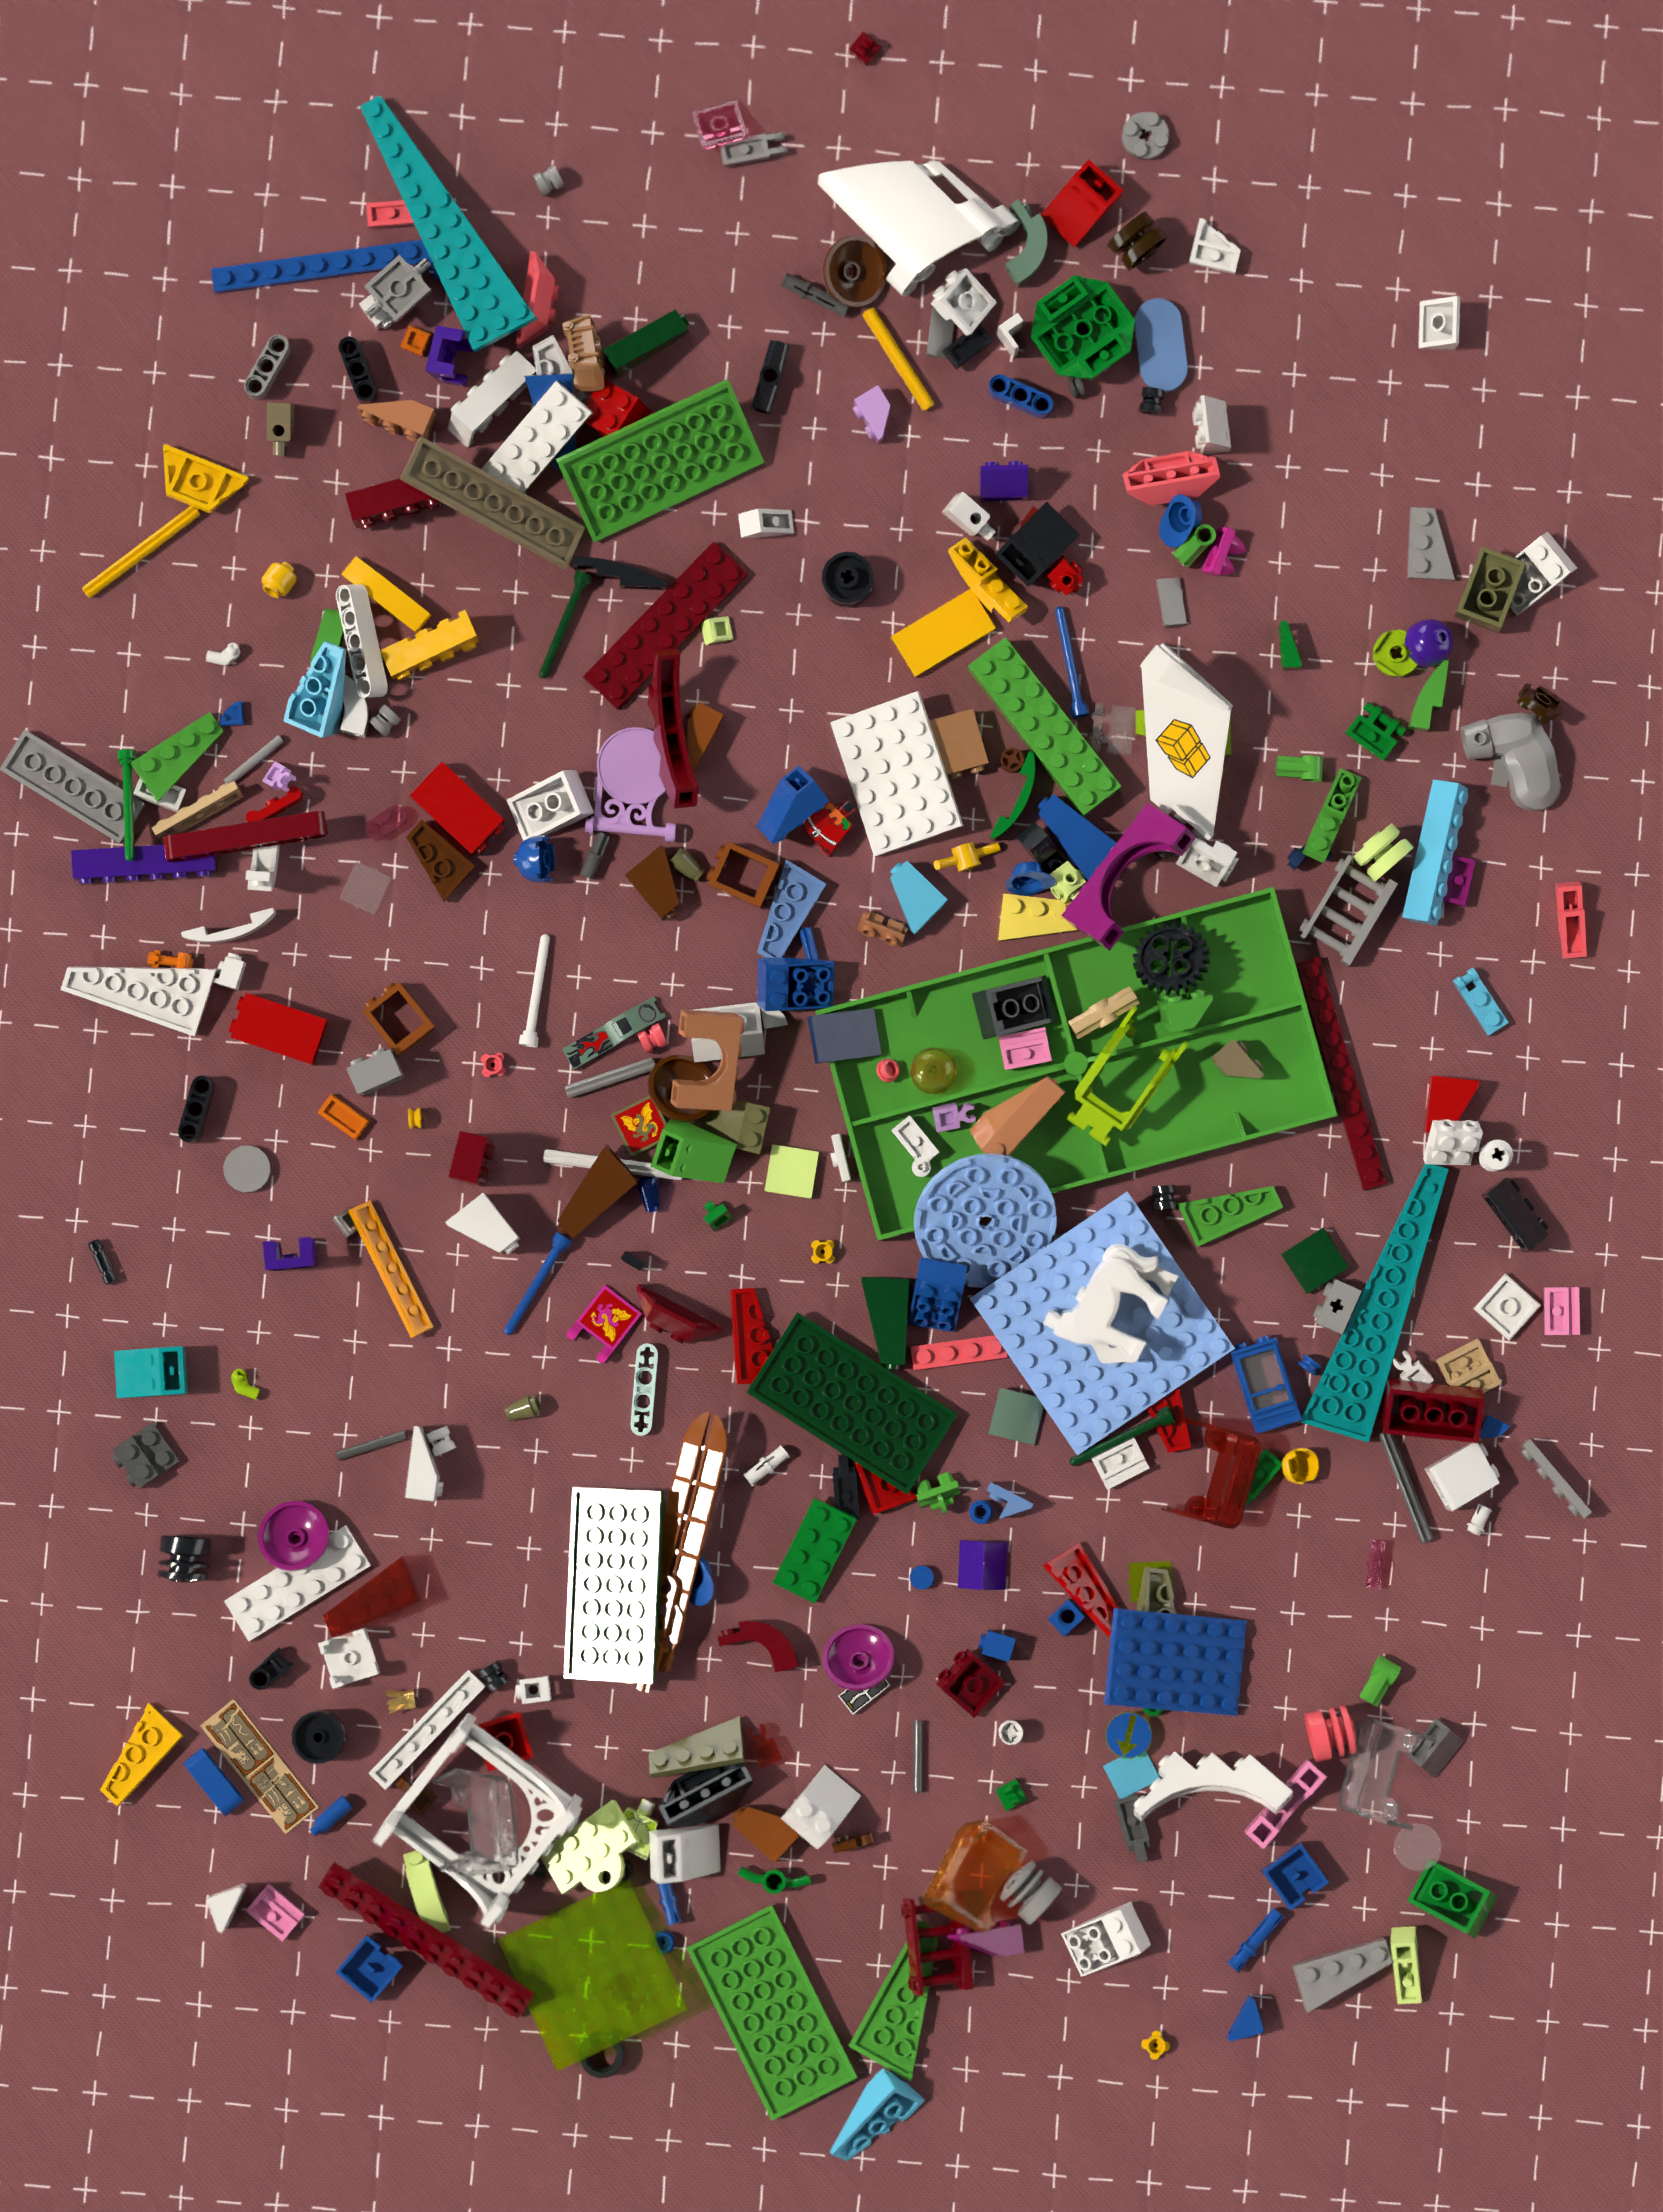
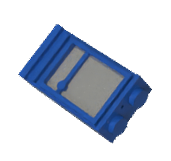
(1265, 1384)

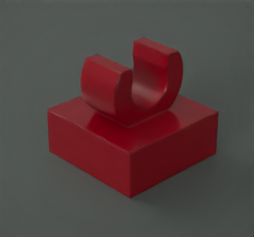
(864, 48)

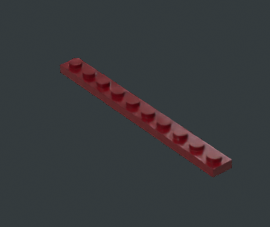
(1341, 1073)

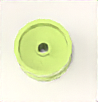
(1382, 851)

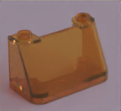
(973, 1874)

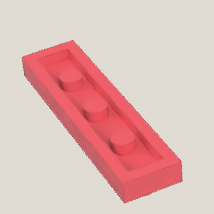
(957, 1352)

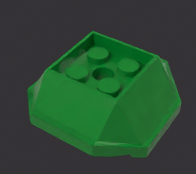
(1087, 304)

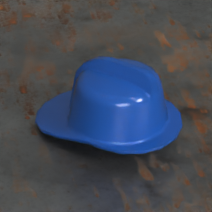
(1179, 520)
(1029, 879)
(703, 1584)

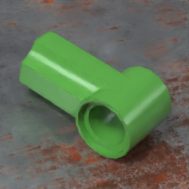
(1193, 546)
(1305, 767)
(1382, 1675)

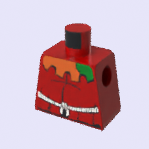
(829, 826)

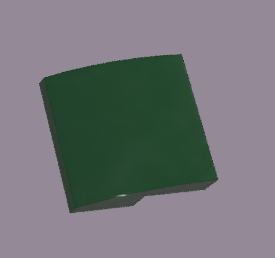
(1315, 1260)

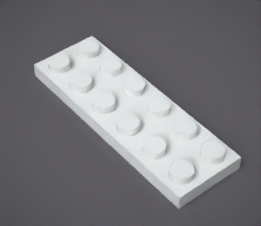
(538, 438)
(287, 1592)

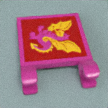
(607, 1320)

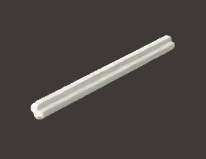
(587, 1161)

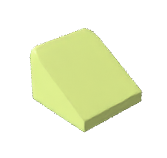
(716, 630)

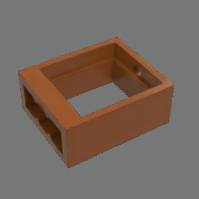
(766, 882)
(414, 1037)

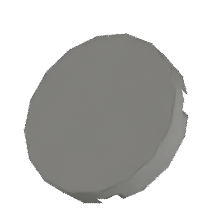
(247, 1169)

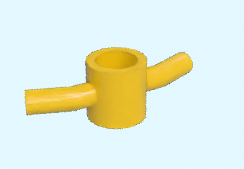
(966, 856)

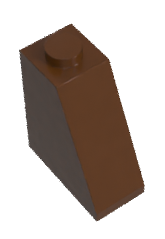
(655, 883)

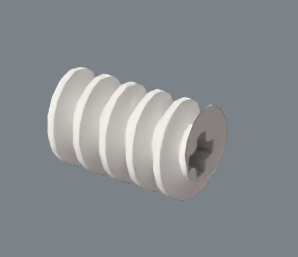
(1487, 1150)

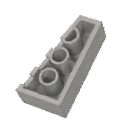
(1336, 1971)

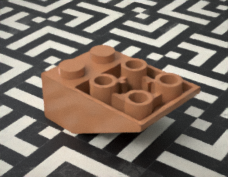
(400, 416)

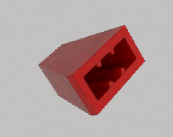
(1447, 1099)

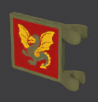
(639, 1125)

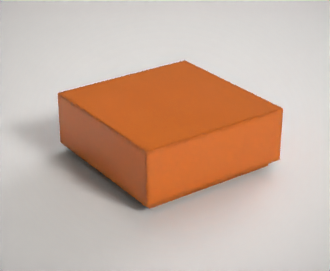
(415, 341)

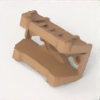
(585, 353)

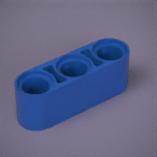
(1013, 386)
(214, 1781)

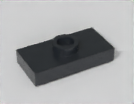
(967, 346)

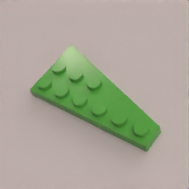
(895, 2017)

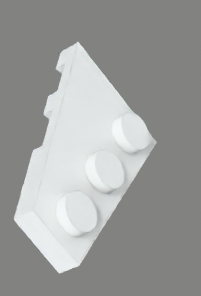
(551, 360)

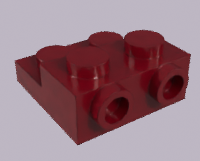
(970, 1682)

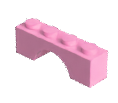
(1268, 1824)

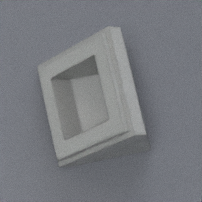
(345, 1223)

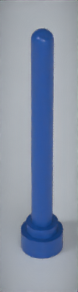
(1079, 707)
(560, 1244)

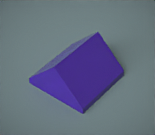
(982, 1565)

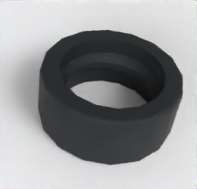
(605, 2072)

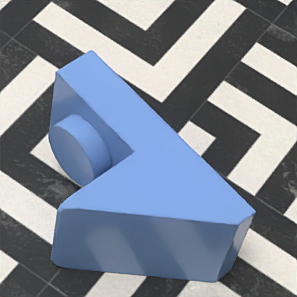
(1014, 1503)

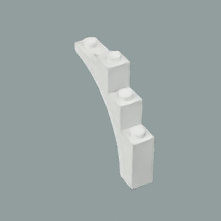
(1180, 1778)

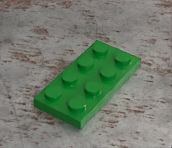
(814, 1550)

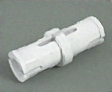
(766, 1465)

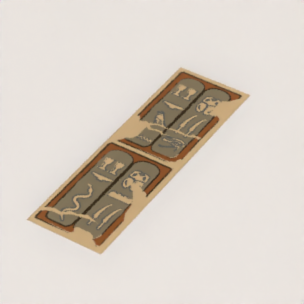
(259, 1766)

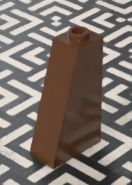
(599, 1189)

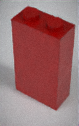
(458, 809)
(278, 1028)

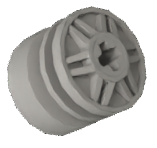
(1030, 1892)

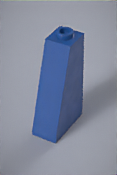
(1078, 838)

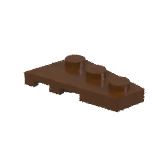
(440, 860)

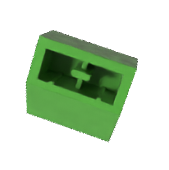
(1183, 1011)

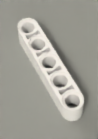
(361, 641)

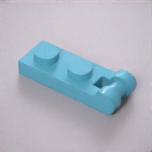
(1480, 1002)

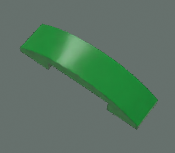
(1004, 824)

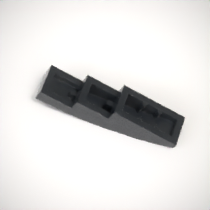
(629, 576)

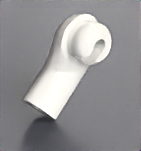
(225, 657)

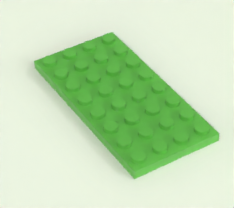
(660, 460)
(771, 2012)

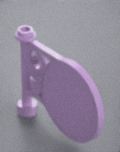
(630, 774)

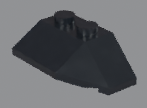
(704, 1794)

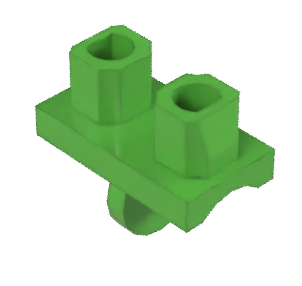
(939, 1496)

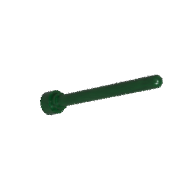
(581, 582)
(1162, 1418)

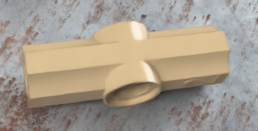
(1103, 1012)

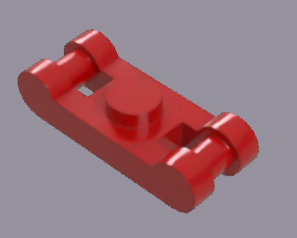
(276, 806)

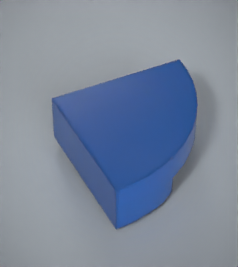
(233, 715)
(1492, 1427)

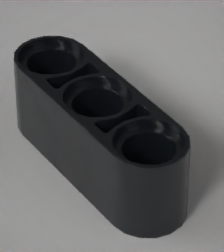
(353, 360)
(204, 1099)

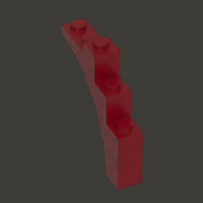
(669, 732)

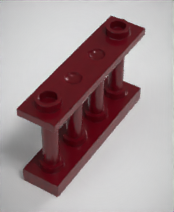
(959, 1953)

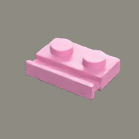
(1025, 1048)
(1561, 1311)
(275, 1912)

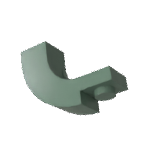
(1028, 262)

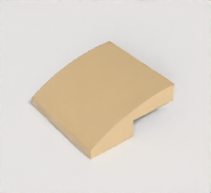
(1469, 1367)

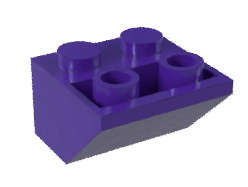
(1003, 482)

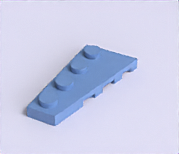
(791, 905)

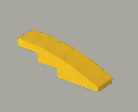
(387, 595)

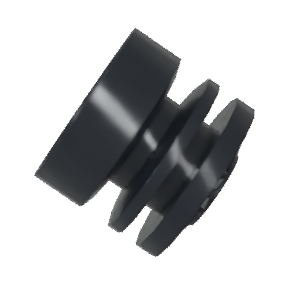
(184, 1558)

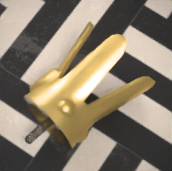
(404, 1700)

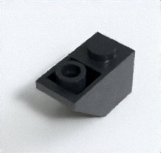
(1041, 848)

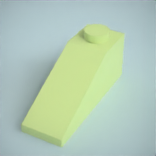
(1406, 1964)

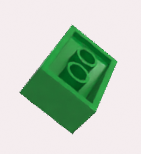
(1452, 1899)

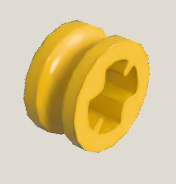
(414, 1118)

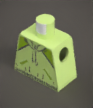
(641, 1825)

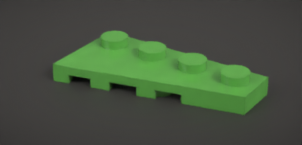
(169, 760)
(1222, 1214)

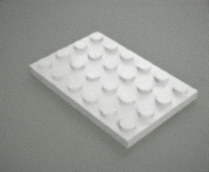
(896, 774)

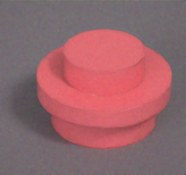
(887, 1070)

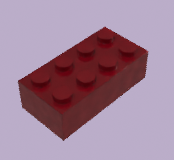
(387, 502)
(1433, 1411)

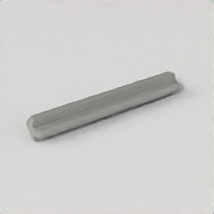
(610, 1077)

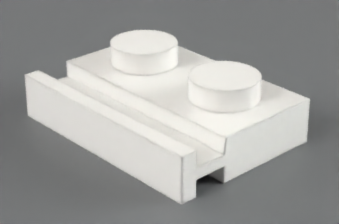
(1120, 1463)

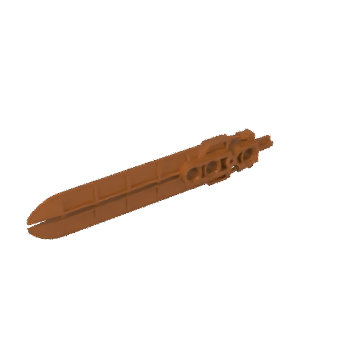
(697, 1520)

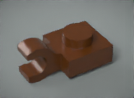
(423, 1799)

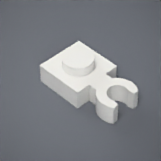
(1412, 1372)

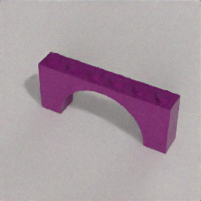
(1147, 834)

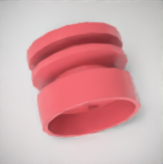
(1330, 1733)

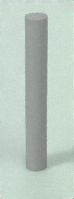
(254, 760)

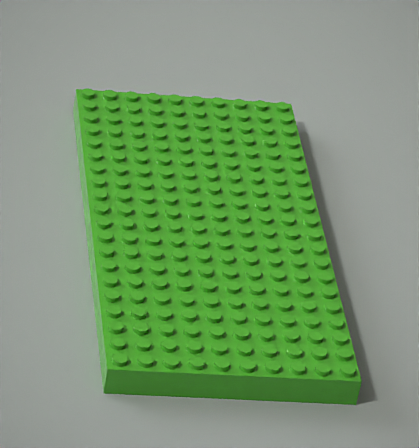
(1189, 1113)

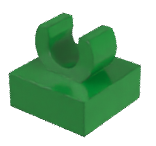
(716, 1215)
(1010, 1794)

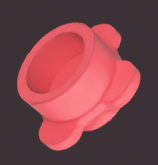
(498, 1060)

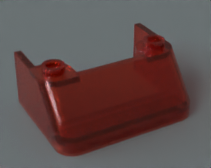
(1230, 1478)

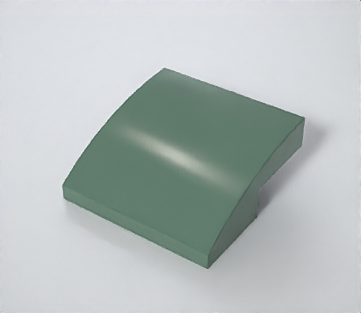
(1016, 1416)

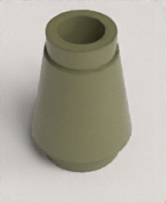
(686, 864)
(524, 1408)

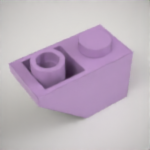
(874, 410)

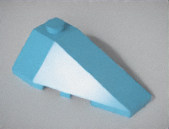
(319, 697)
(879, 2106)

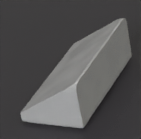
(939, 335)
(1171, 602)

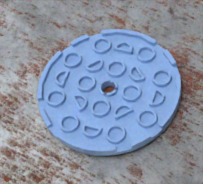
(990, 1187)

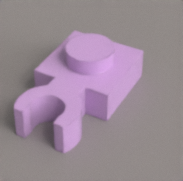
(278, 777)
(949, 1117)

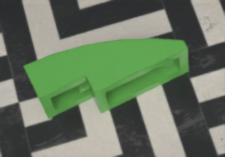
(1429, 698)

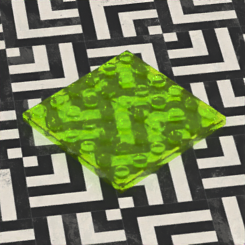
(593, 1974)

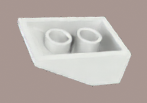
(550, 805)
(423, 1474)
(821, 1807)

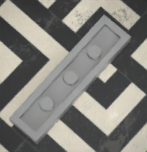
(1561, 1487)

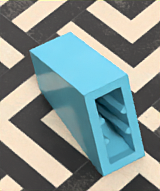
(916, 896)

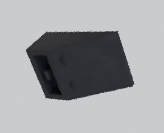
(1037, 544)

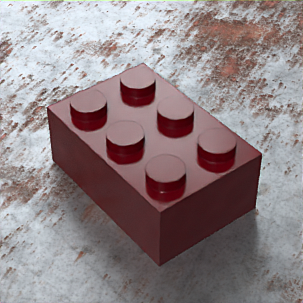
(471, 1159)

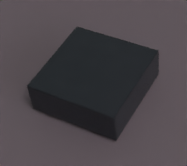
(633, 1261)

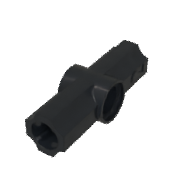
(766, 391)

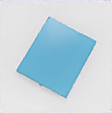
(1131, 1774)

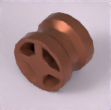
(1014, 756)

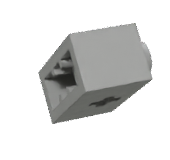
(1347, 1298)

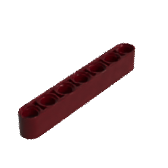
(245, 836)

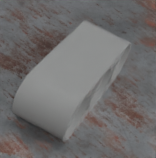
(267, 355)

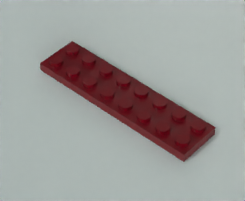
(665, 624)

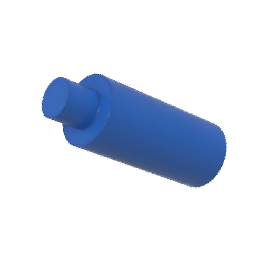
(331, 1815)

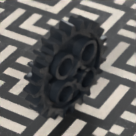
(1149, 958)

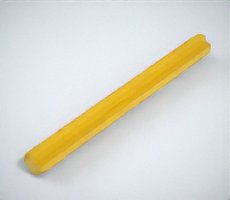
(141, 551)

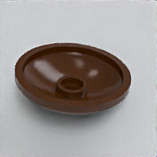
(865, 266)
(661, 1081)

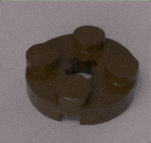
(1540, 702)

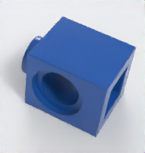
(1062, 1627)
(997, 1645)

